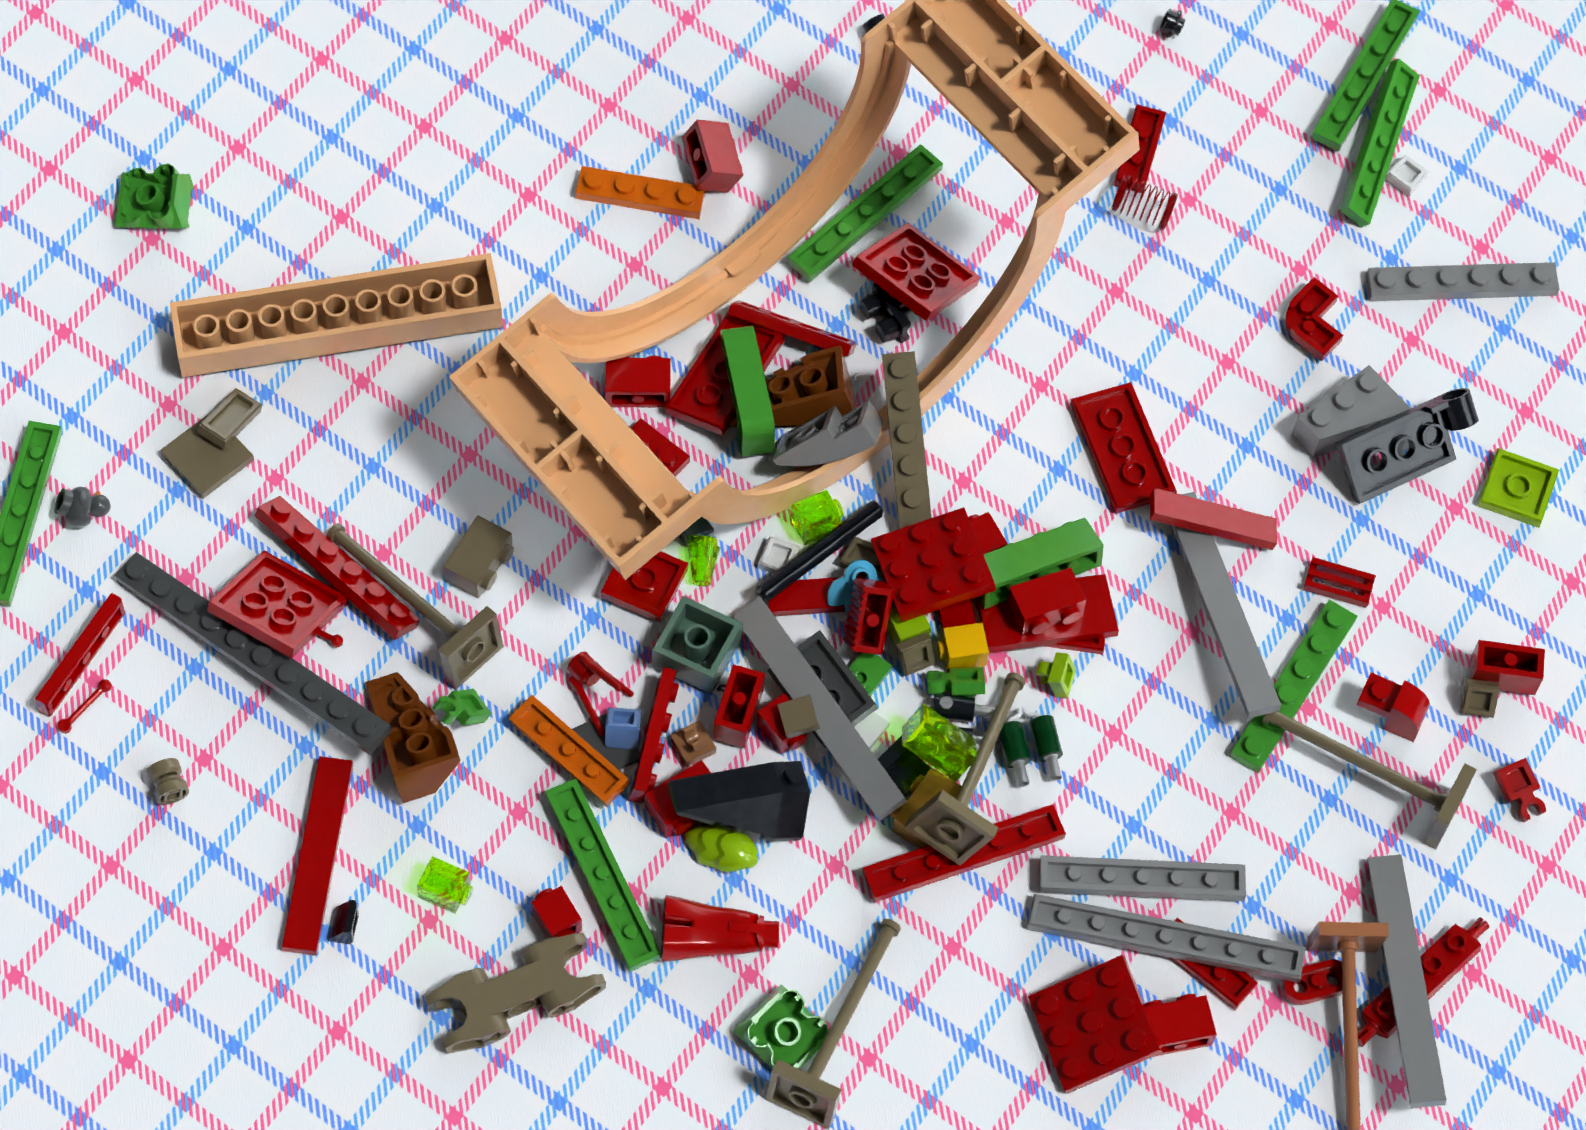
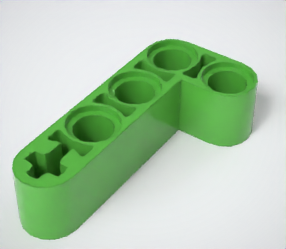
(748, 391)

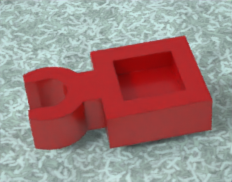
(1518, 784)

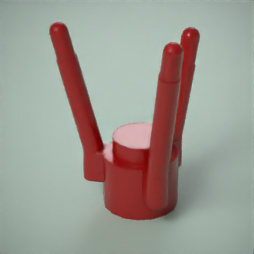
(588, 672)

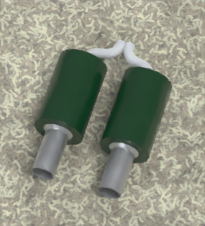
(1045, 740)

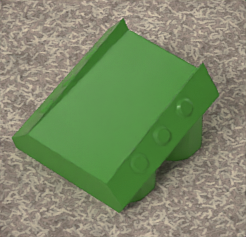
(154, 198)
(782, 1029)

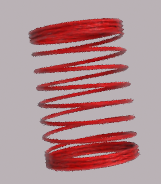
(1121, 192)

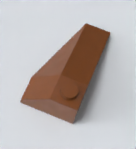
(810, 388)
(419, 746)

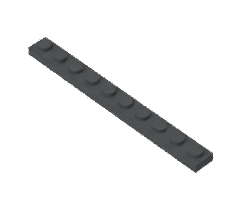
(262, 661)

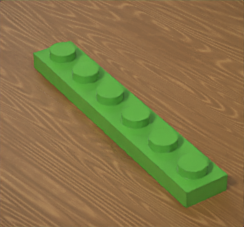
(1365, 74)
(1379, 143)
(865, 213)
(24, 501)
(1296, 683)
(603, 875)

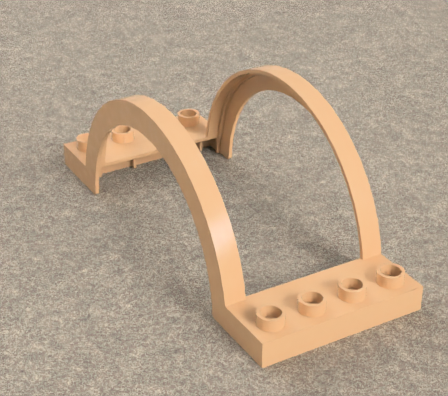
(589, 458)

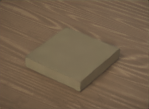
(203, 462)

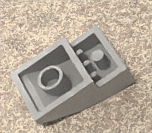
(830, 437)

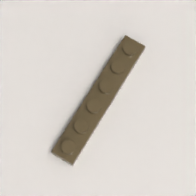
(906, 438)

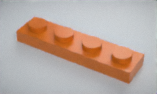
(640, 192)
(569, 750)

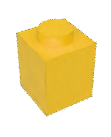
(963, 646)

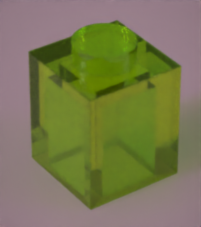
(816, 516)
(444, 885)

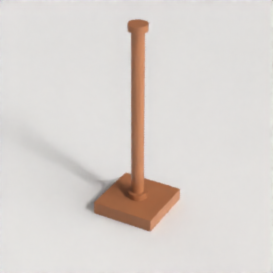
(1348, 939)

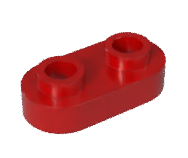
(1315, 983)

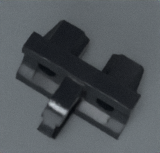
(893, 311)

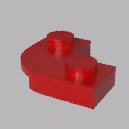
(1306, 322)

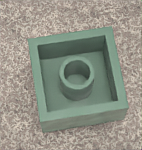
(697, 644)

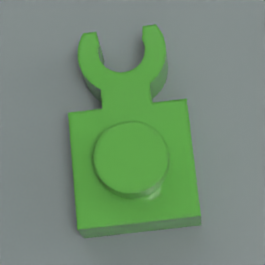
(959, 681)
(464, 706)

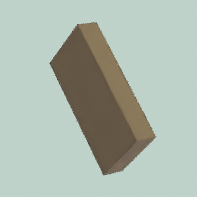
(229, 418)

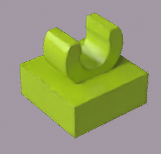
(1058, 675)

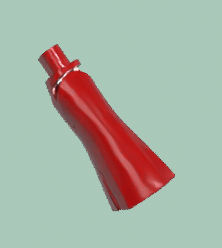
(707, 930)

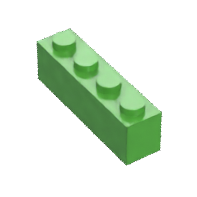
(1044, 553)

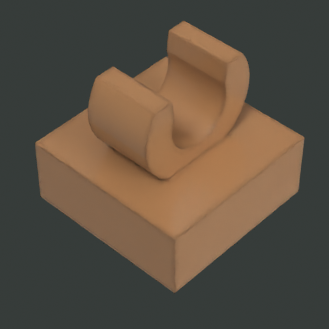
(693, 743)

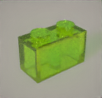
(939, 742)

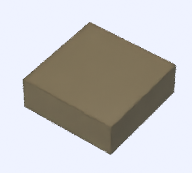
(915, 654)
(1479, 698)
(798, 716)

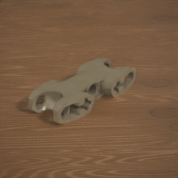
(494, 1001)

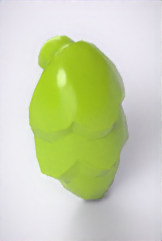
(722, 847)

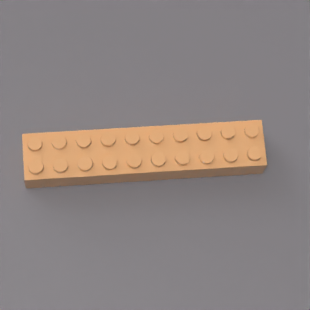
(336, 315)

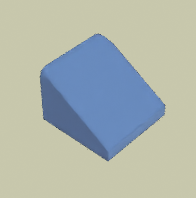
(622, 728)

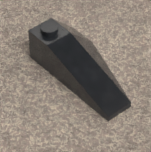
(754, 798)

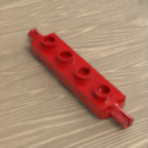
(1439, 966)

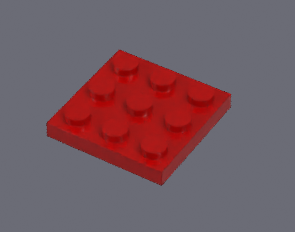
(916, 271)
(933, 564)
(277, 604)
(1095, 1024)

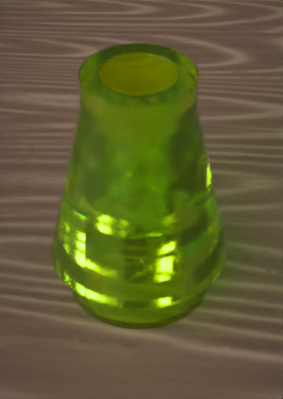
(703, 558)

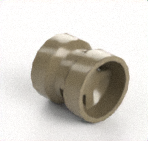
(167, 781)

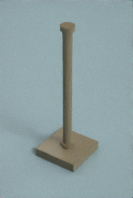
(467, 647)
(1444, 803)
(949, 822)
(806, 1092)

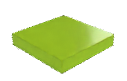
(1518, 487)

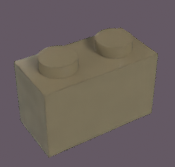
(478, 557)

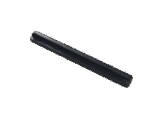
(819, 551)

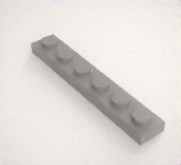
(1462, 281)
(1142, 878)

